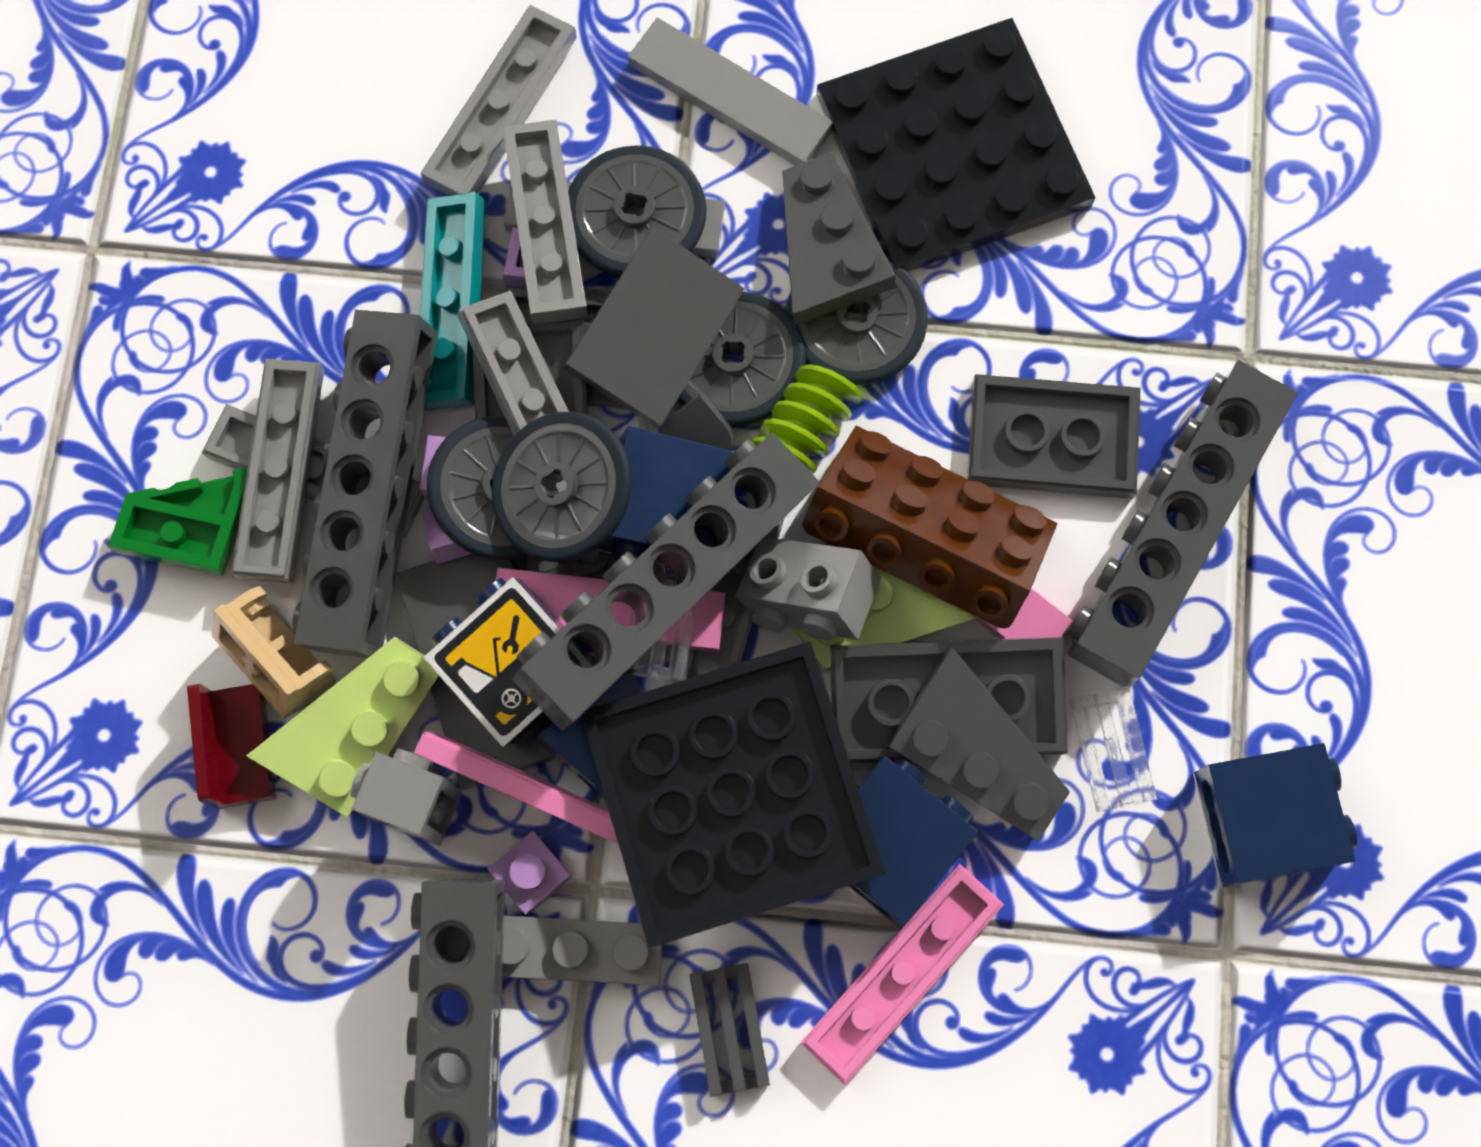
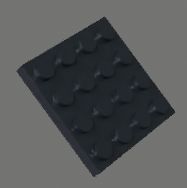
(954, 146)
(731, 794)

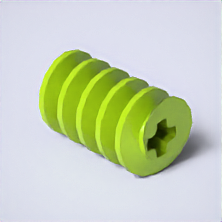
(809, 412)

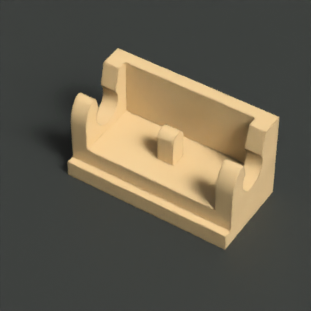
(267, 652)

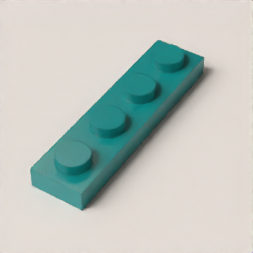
(450, 283)

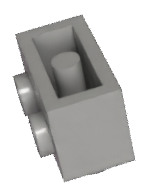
(808, 588)
(406, 795)

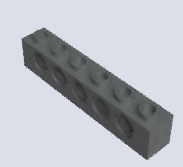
(1257, 408)
(381, 509)
(566, 690)
(474, 1104)

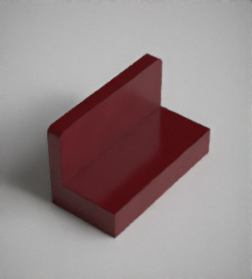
(223, 731)

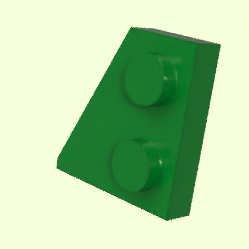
(183, 525)

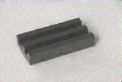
(738, 1081)

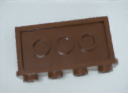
(930, 527)

